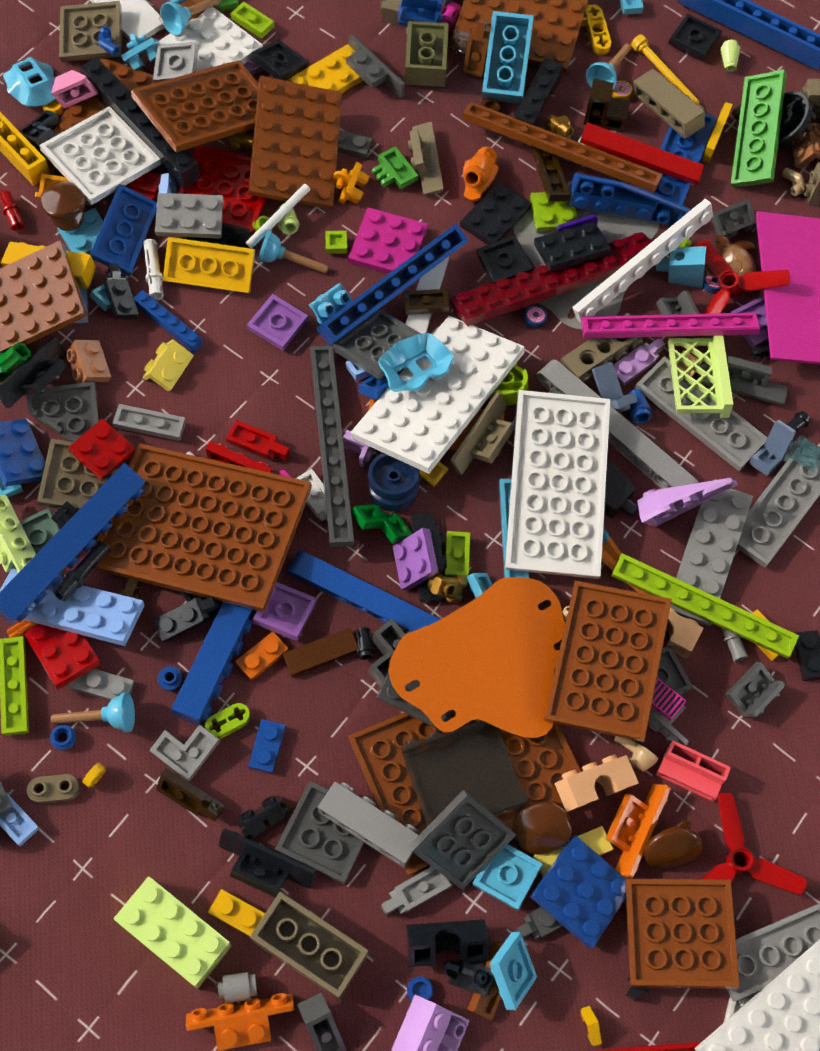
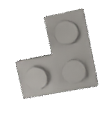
(186, 757)

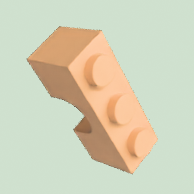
(682, 633)
(579, 788)

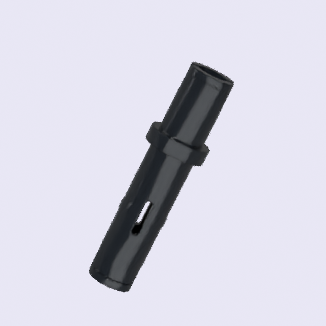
(76, 578)

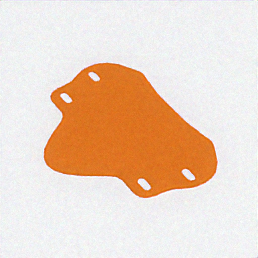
(486, 660)

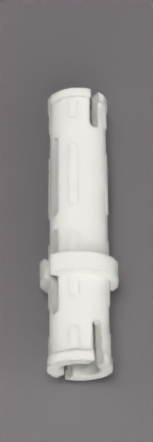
(153, 276)

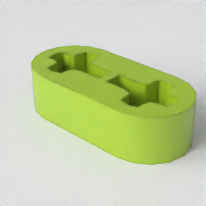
(224, 716)

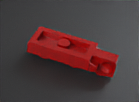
(257, 441)

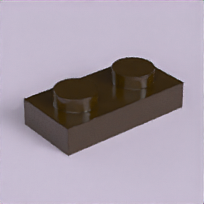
(426, 301)

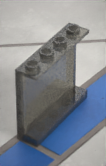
(461, 760)

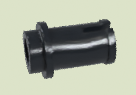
(800, 420)
(365, 648)

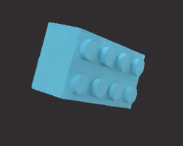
(507, 57)

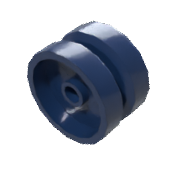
(392, 483)

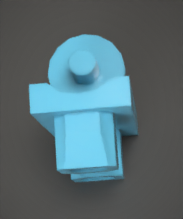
(134, 55)
(330, 303)

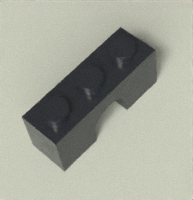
(465, 937)

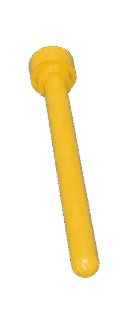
(641, 45)

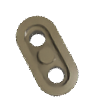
(52, 789)

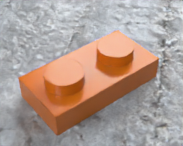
(261, 656)

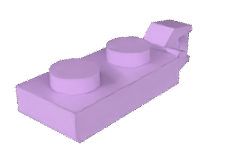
(638, 361)

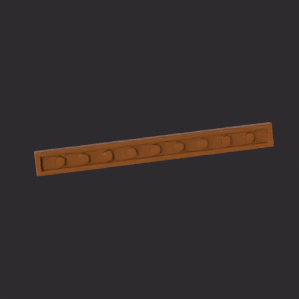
(562, 146)

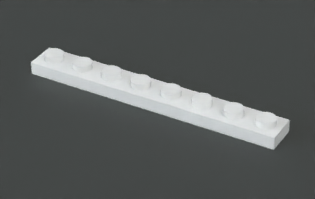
(644, 260)

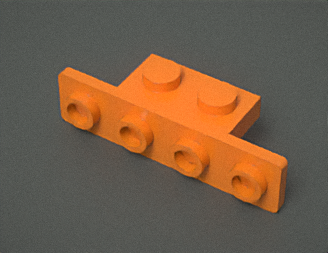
(634, 827)
(242, 1022)

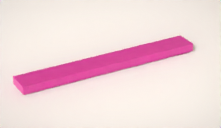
(670, 325)

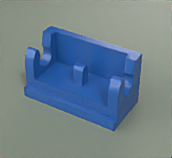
(419, 11)

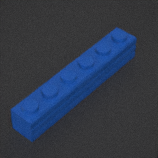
(168, 321)

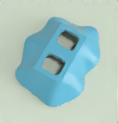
(25, 92)
(406, 353)

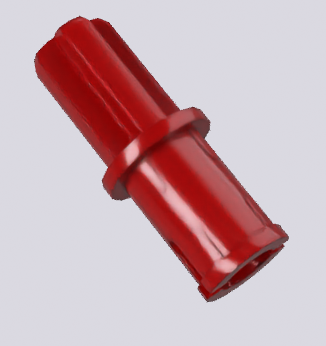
(11, 210)

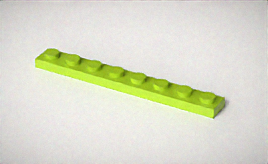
(705, 606)

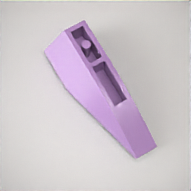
(430, 1028)

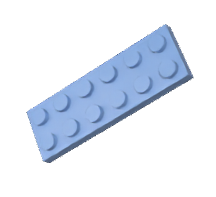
(87, 612)

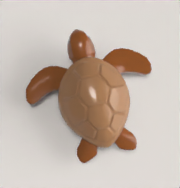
(735, 256)

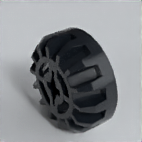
(792, 125)

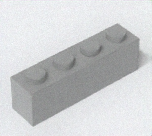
(368, 823)

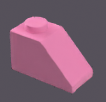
(72, 88)

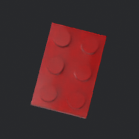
(62, 653)

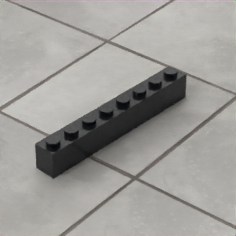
(113, 93)

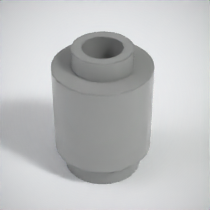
(237, 987)

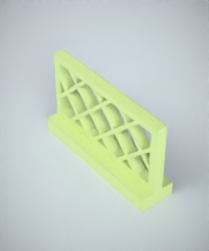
(719, 378)

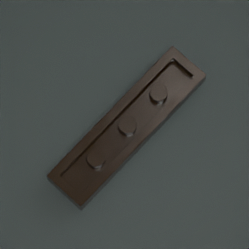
(551, 175)

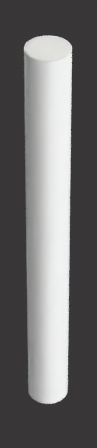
(278, 216)

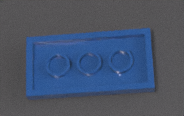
(124, 229)

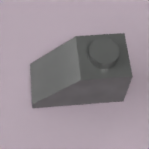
(321, 1024)

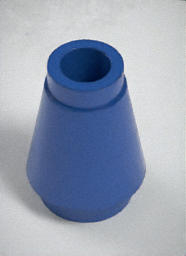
(640, 410)

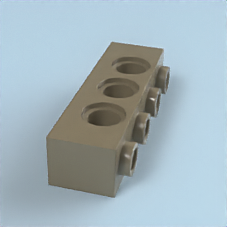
(591, 353)

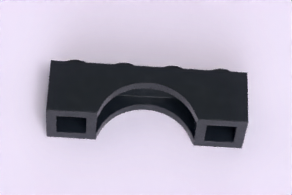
(542, 86)

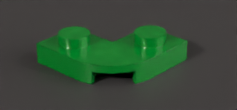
(371, 517)

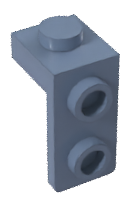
(610, 388)
(774, 449)

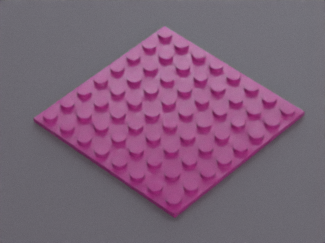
(794, 309)

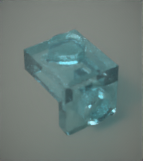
(803, 452)

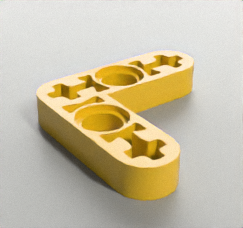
(597, 21)

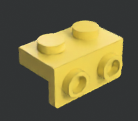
(168, 364)

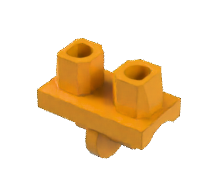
(348, 182)

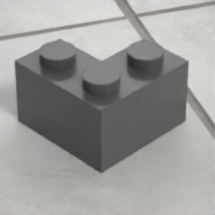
(386, 640)

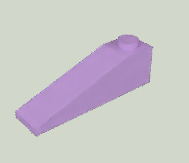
(667, 503)

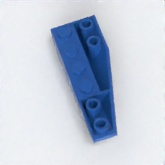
(623, 200)

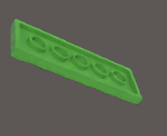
(759, 129)

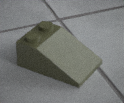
(426, 53)

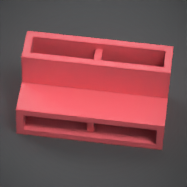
(692, 771)

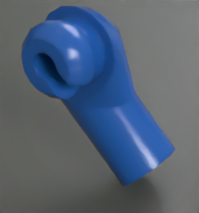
(105, 41)

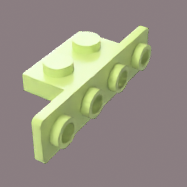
(14, 543)

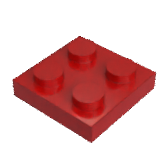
(101, 449)

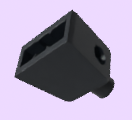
(618, 493)

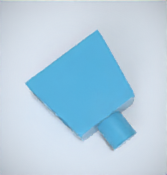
(685, 266)

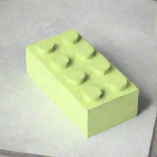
(173, 932)

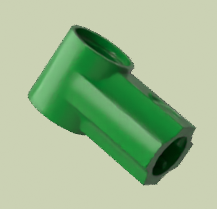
(13, 359)

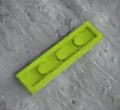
(13, 687)

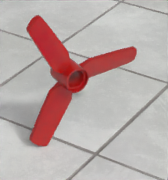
(748, 282)
(757, 868)

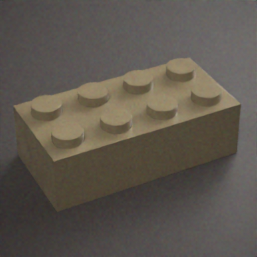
(309, 945)

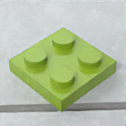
(550, 214)

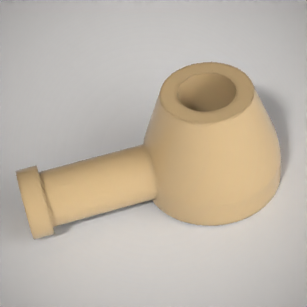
(642, 757)

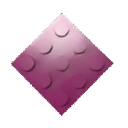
(386, 241)

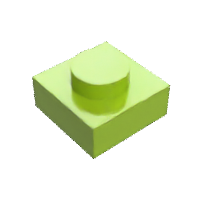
(336, 242)

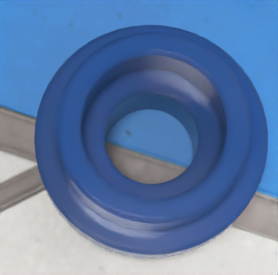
(170, 685)
(58, 732)

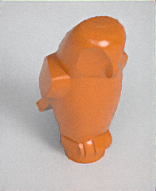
(479, 173)

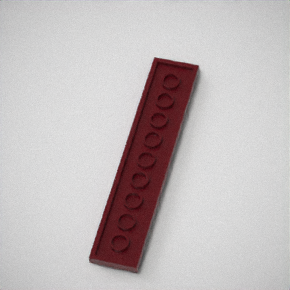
(540, 284)

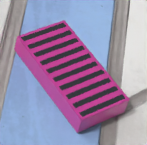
(666, 700)

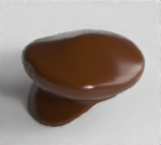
(64, 205)
(542, 827)
(673, 847)

